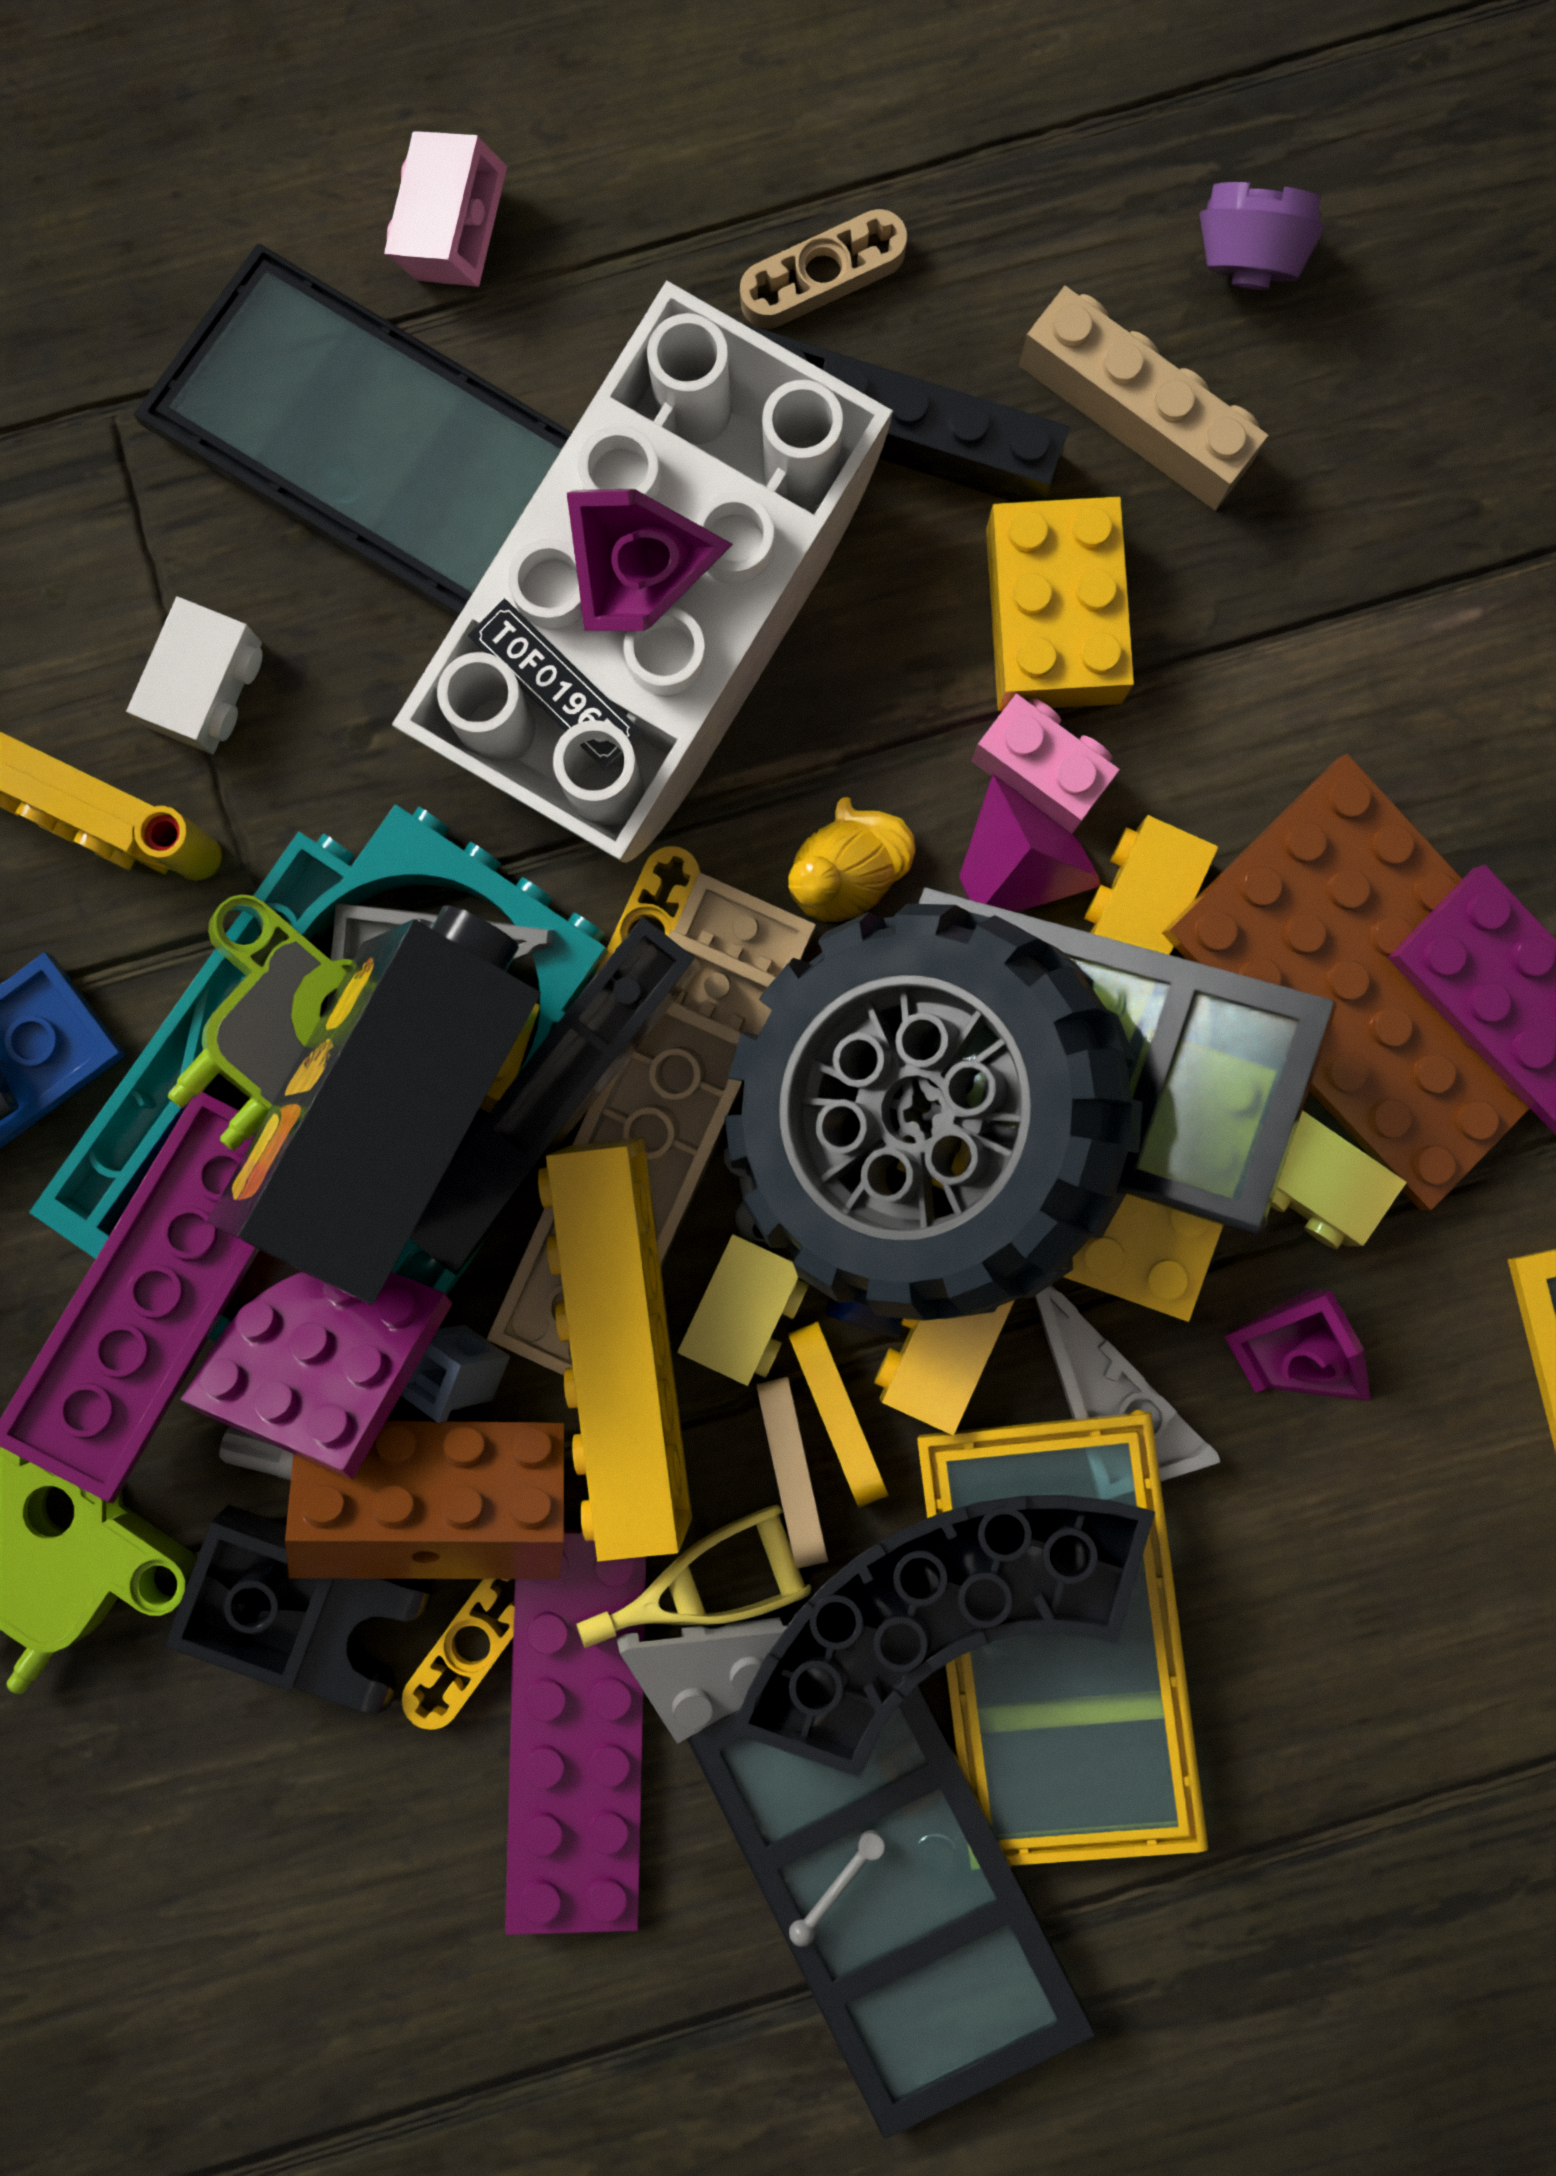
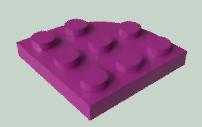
(318, 1366)

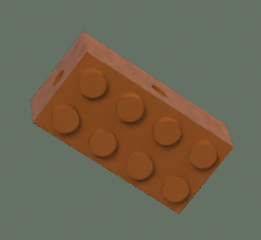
(434, 1505)

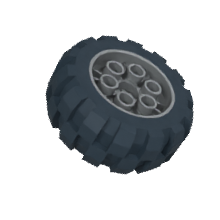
(1051, 1071)

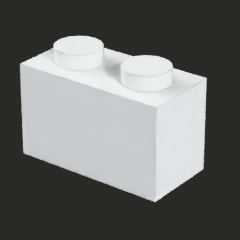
(196, 676)

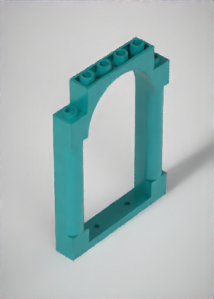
(304, 890)

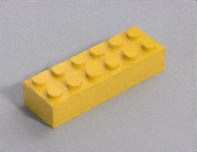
(617, 1348)

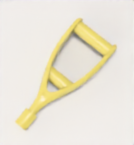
(684, 1591)

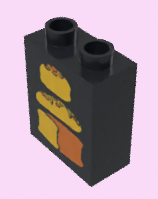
(379, 1101)

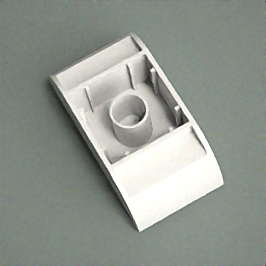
(730, 441)

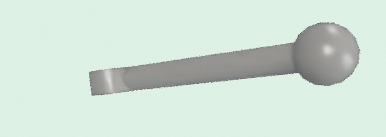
(870, 1848)

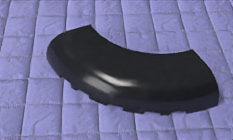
(931, 1598)

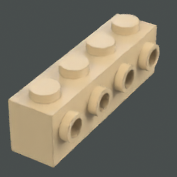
(1141, 397)

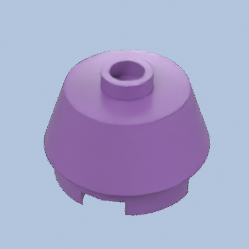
(1260, 233)

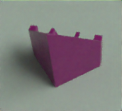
(634, 557)
(1022, 855)
(1303, 1349)

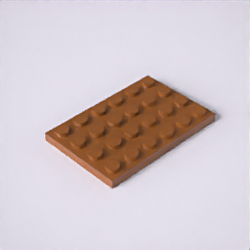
(1320, 913)

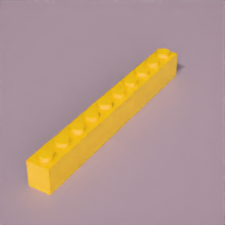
(1153, 886)

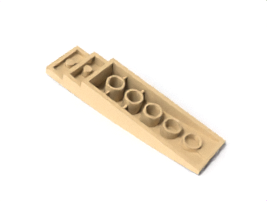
(670, 1088)

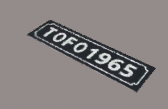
(550, 677)

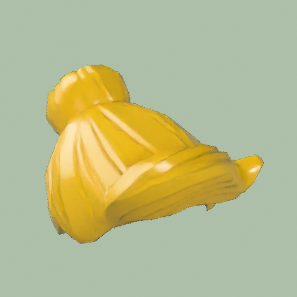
(850, 863)

